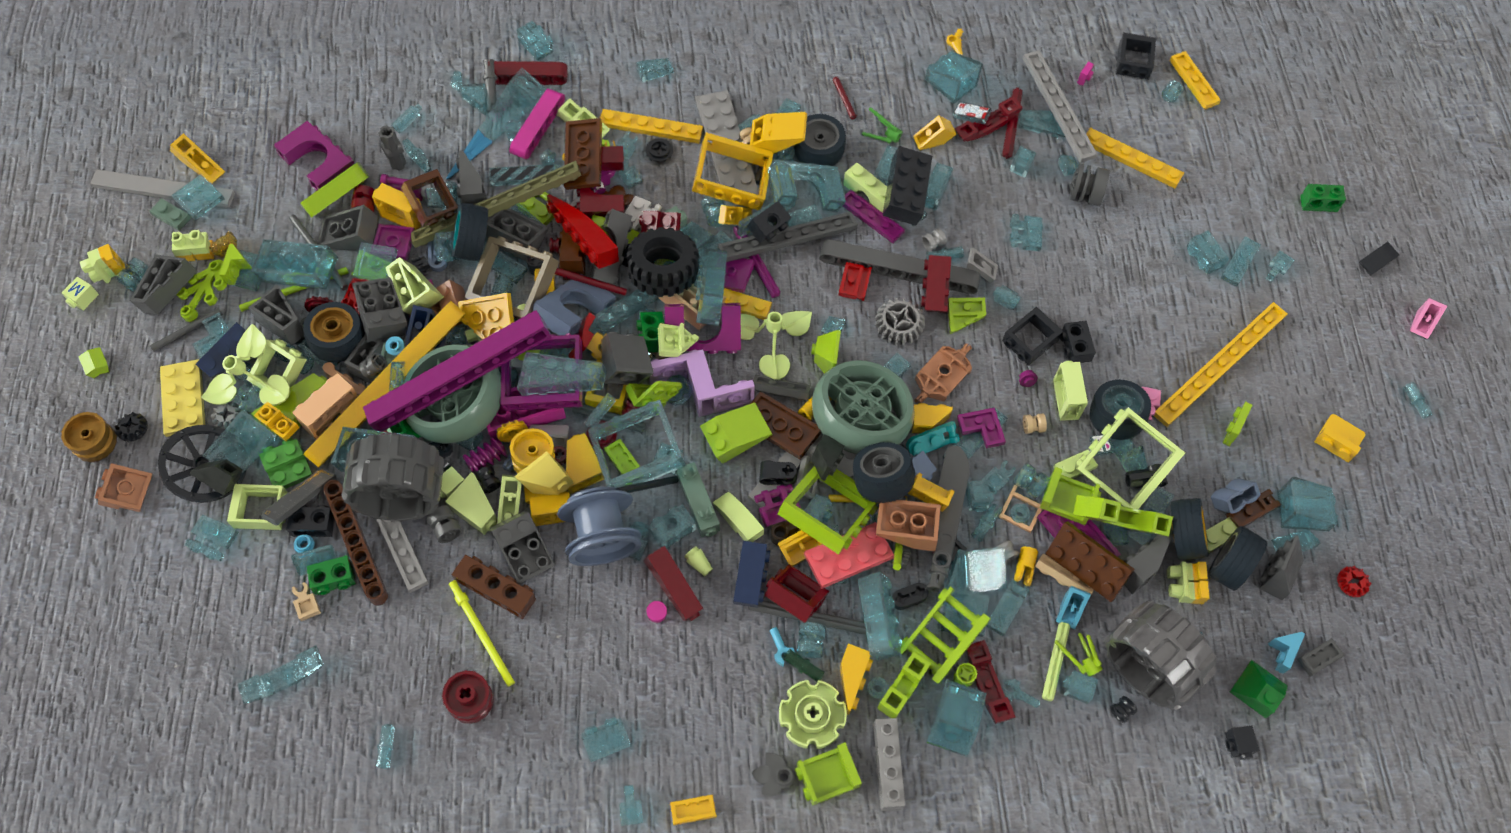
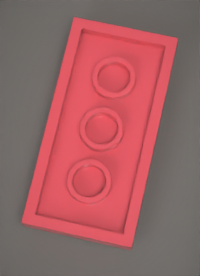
(863, 553)

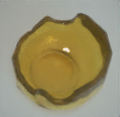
(221, 245)

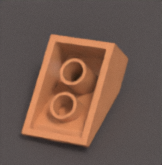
(909, 523)

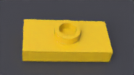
(693, 809)

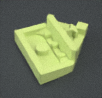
(674, 340)

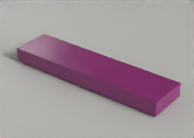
(872, 217)

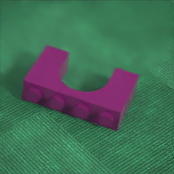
(309, 139)
(728, 337)

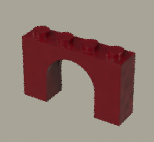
(598, 204)

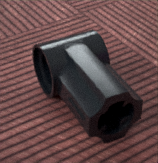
(1139, 478)

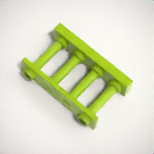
(964, 637)

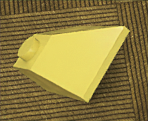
(545, 476)

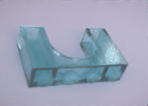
(823, 177)
(937, 182)

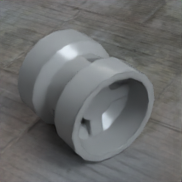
(934, 240)

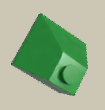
(1259, 689)

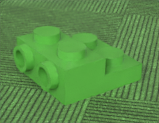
(286, 463)

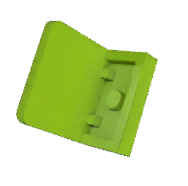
(660, 390)

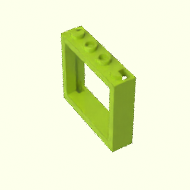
(816, 529)

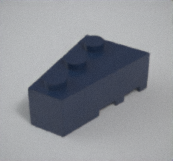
(212, 361)
(751, 574)

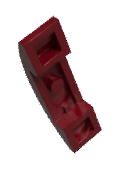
(1007, 111)
(987, 681)

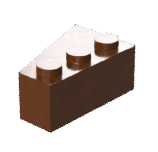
(570, 255)

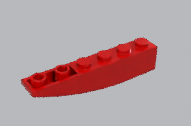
(584, 232)

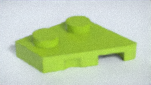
(965, 312)

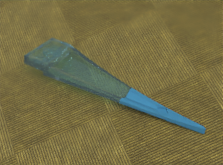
(514, 103)

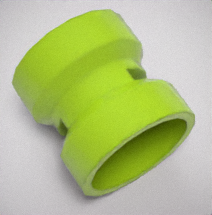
(967, 672)

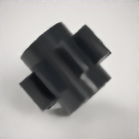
(420, 263)

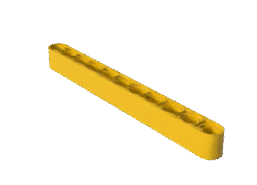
(354, 415)

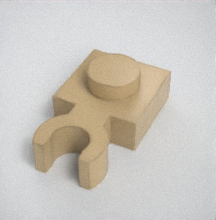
(307, 604)

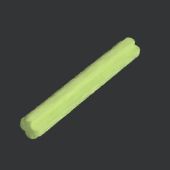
(1055, 663)

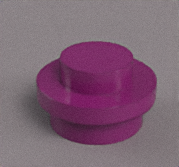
(1028, 378)

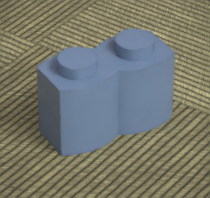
(1235, 495)

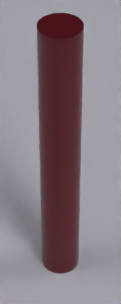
(844, 98)

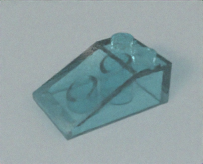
(241, 441)

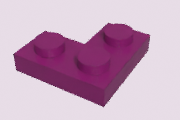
(983, 421)

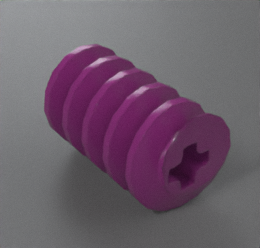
(485, 455)

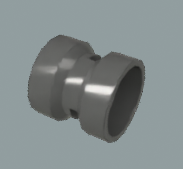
(373, 365)

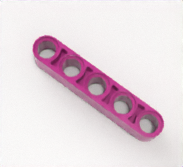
(537, 124)

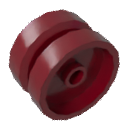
(459, 688)

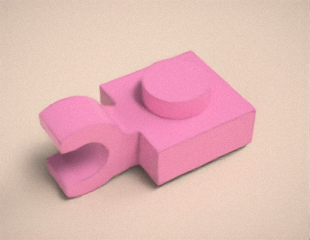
(1155, 397)

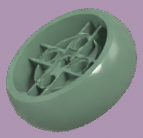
(863, 405)
(463, 411)

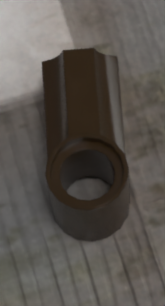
(786, 527)

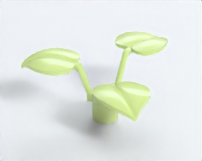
(795, 323)
(222, 387)

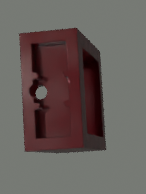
(803, 586)

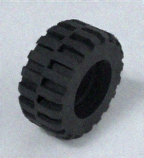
(662, 279)

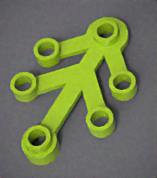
(189, 312)

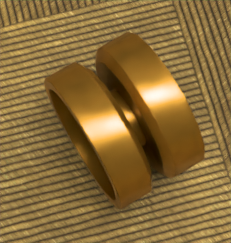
(89, 436)

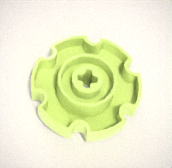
(797, 718)

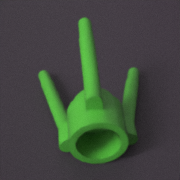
(892, 132)

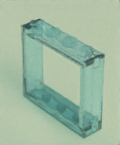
(649, 471)

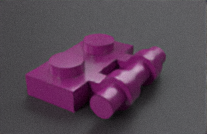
(770, 511)

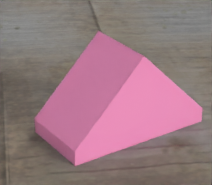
(1427, 317)

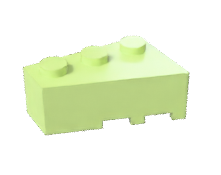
(412, 286)

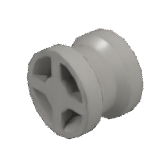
(1010, 553)

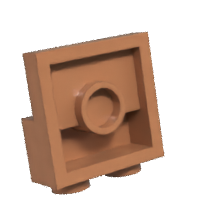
(123, 488)

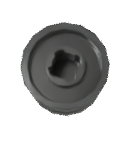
(444, 524)

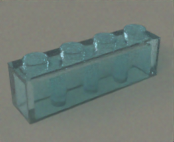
(879, 616)

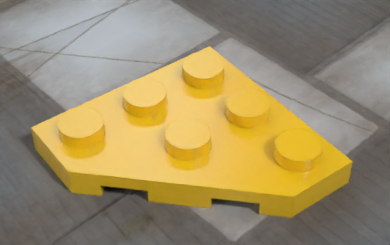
(487, 313)

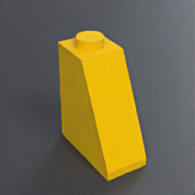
(582, 463)

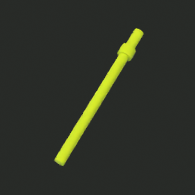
(462, 600)

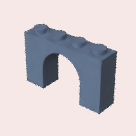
(562, 320)

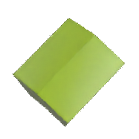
(93, 362)

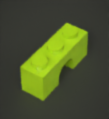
(904, 686)

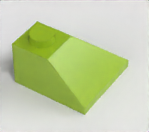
(826, 350)

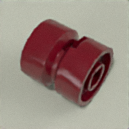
(363, 196)

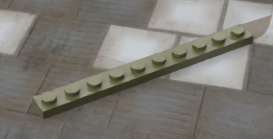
(504, 200)

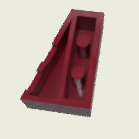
(936, 284)

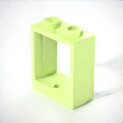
(293, 369)
(1070, 391)
(239, 502)

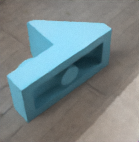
(1289, 647)

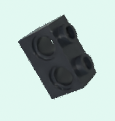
(1081, 342)
(310, 524)

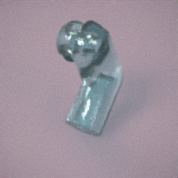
(456, 80)

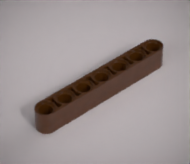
(358, 550)

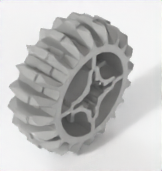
(906, 328)

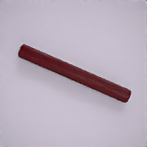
(1012, 128)

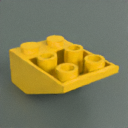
(778, 131)

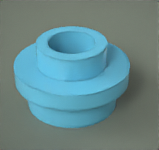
(400, 345)
(300, 540)

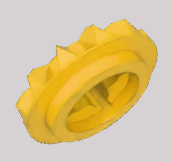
(509, 430)

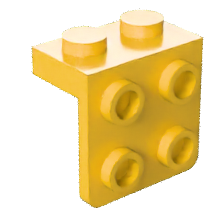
(1340, 438)

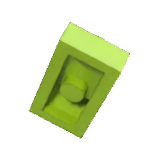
(232, 264)

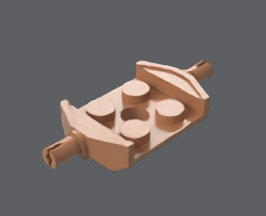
(940, 385)

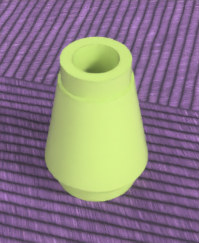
(698, 561)

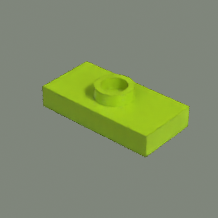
(621, 457)

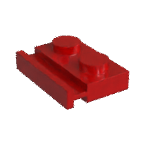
(854, 281)

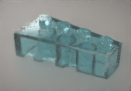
(558, 374)

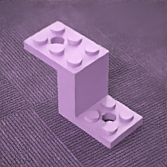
(706, 397)

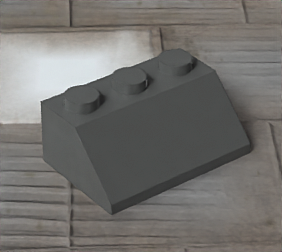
(516, 228)

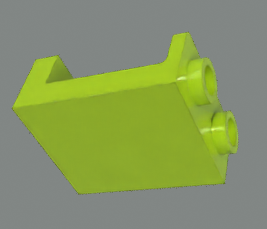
(1062, 494)
(828, 775)

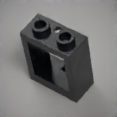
(1139, 44)
(1043, 324)

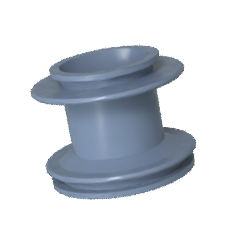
(599, 526)

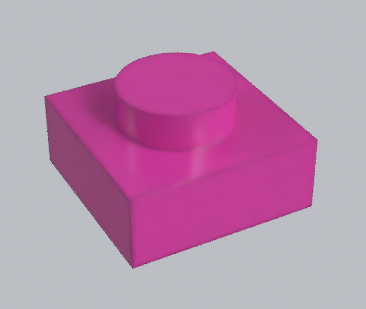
(1086, 74)

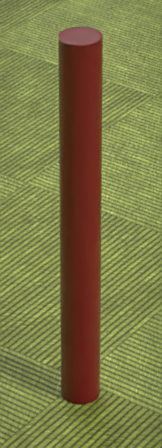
(590, 281)

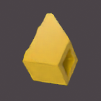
(929, 416)

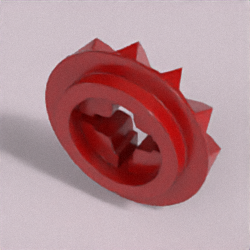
(1353, 589)

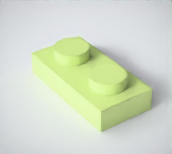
(1069, 465)
(1219, 534)

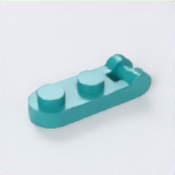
(933, 439)

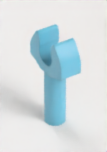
(782, 649)

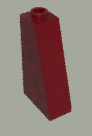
(673, 583)

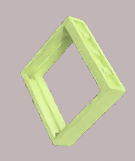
(1157, 477)

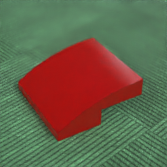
(584, 333)

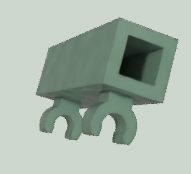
(698, 500)

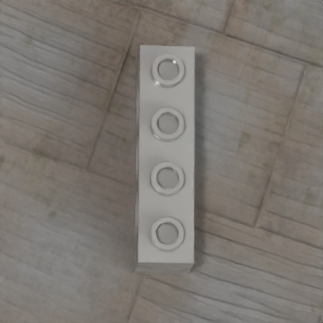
(888, 764)

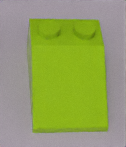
(735, 431)

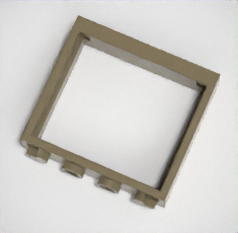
(487, 259)

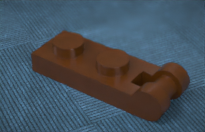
(1255, 510)

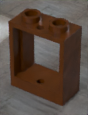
(421, 181)

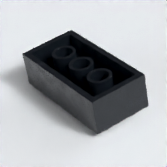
(907, 185)

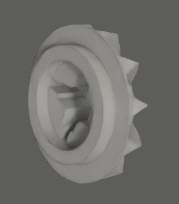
(217, 418)

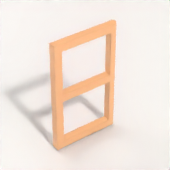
(1026, 500)

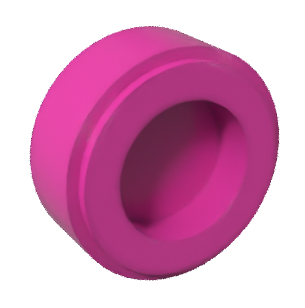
(656, 611)

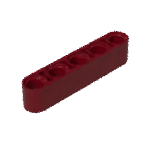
(544, 72)

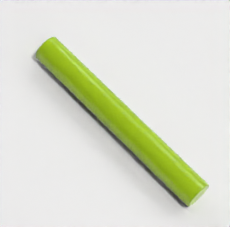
(897, 556)

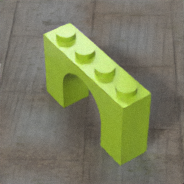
(1115, 514)

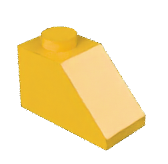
(934, 133)

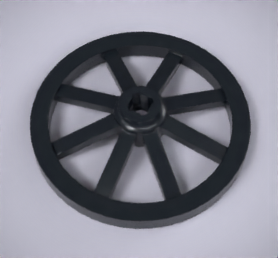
(164, 454)

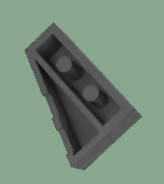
(161, 283)
(277, 316)

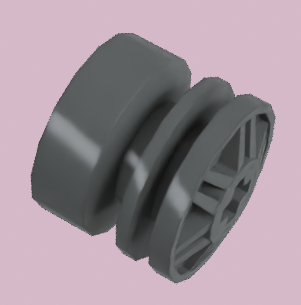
(1089, 184)

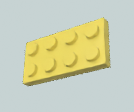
(181, 396)

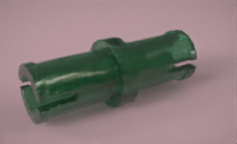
(803, 665)

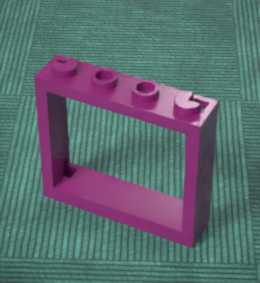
(542, 401)

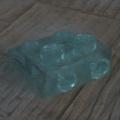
(973, 601)

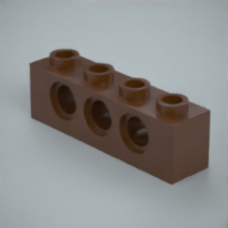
(517, 606)

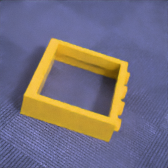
(737, 151)

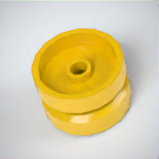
(529, 446)

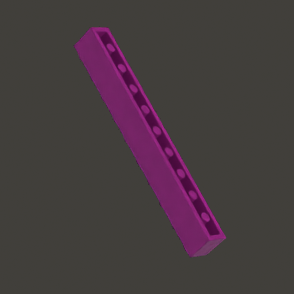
(457, 371)

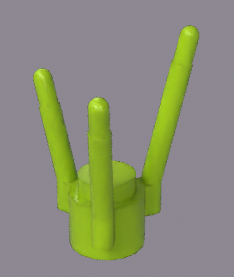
(1091, 664)

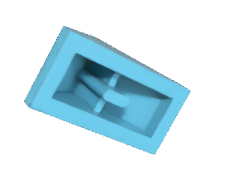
(1072, 606)

